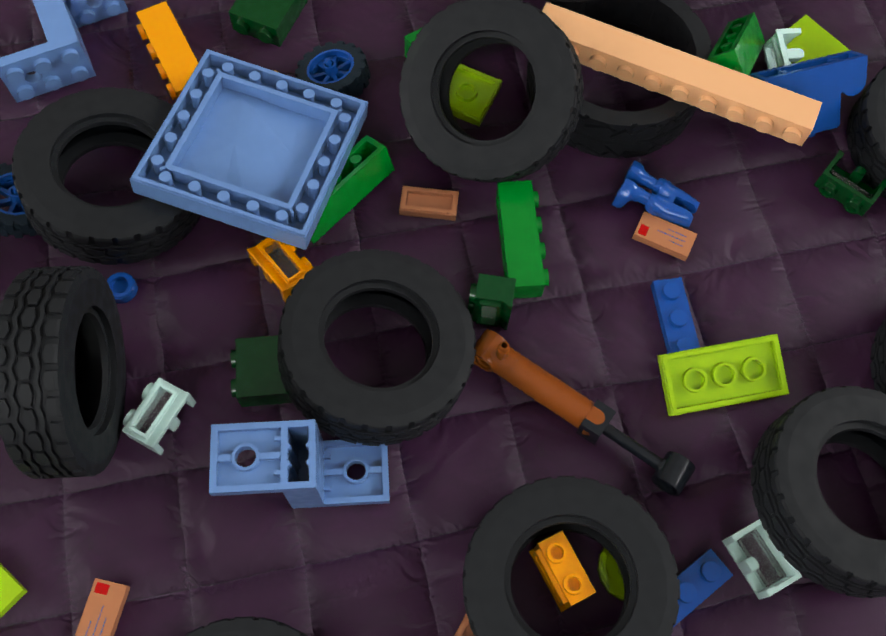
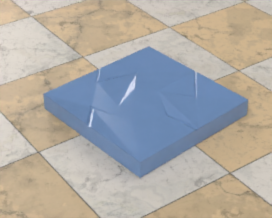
(251, 149)

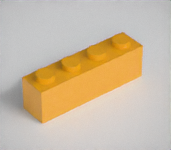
(167, 45)

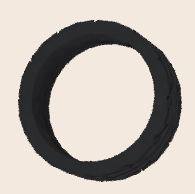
(636, 133)

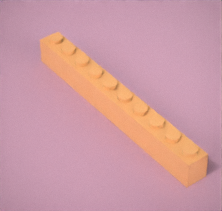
(688, 77)

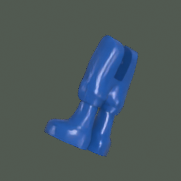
(665, 200)

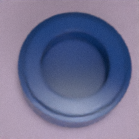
(123, 287)

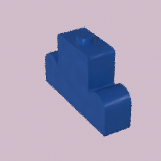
(823, 81)

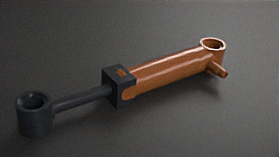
(590, 418)

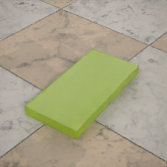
(722, 374)

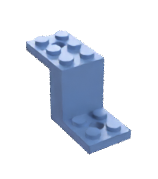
(64, 56)
(297, 463)

